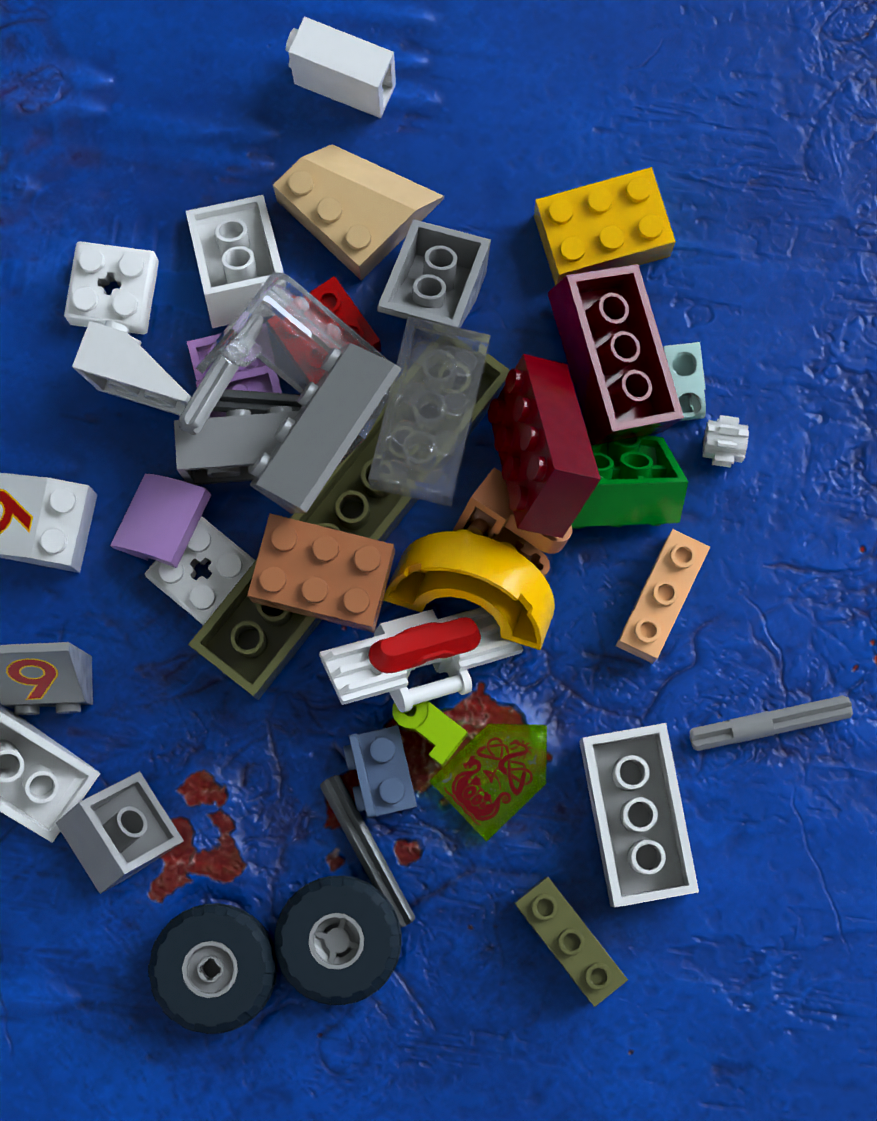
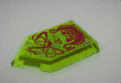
(495, 774)

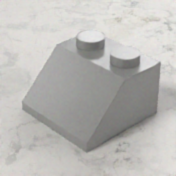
(119, 831)

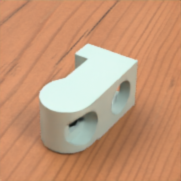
(688, 378)

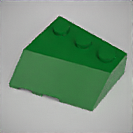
(636, 485)

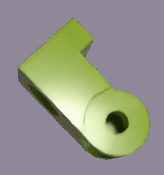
(433, 727)

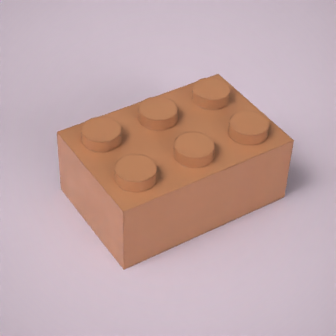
(321, 572)

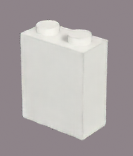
(341, 66)

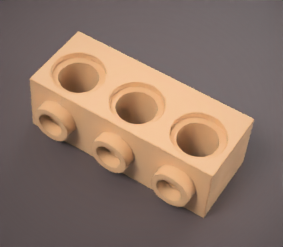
(662, 596)

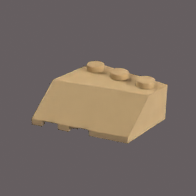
(353, 205)

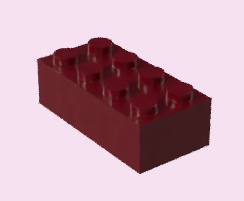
(615, 354)
(543, 446)

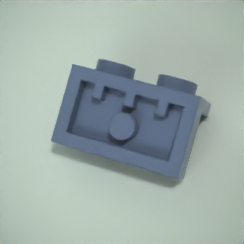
(381, 772)

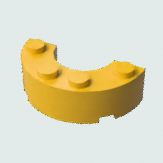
(480, 572)

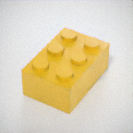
(604, 225)

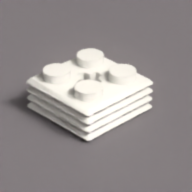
(94, 269)
(202, 595)

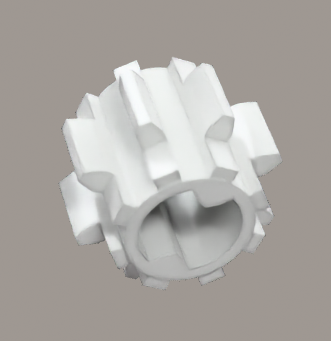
(725, 441)

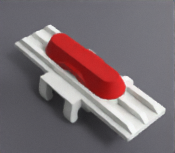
(411, 642)

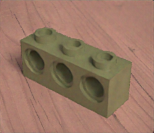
(570, 941)

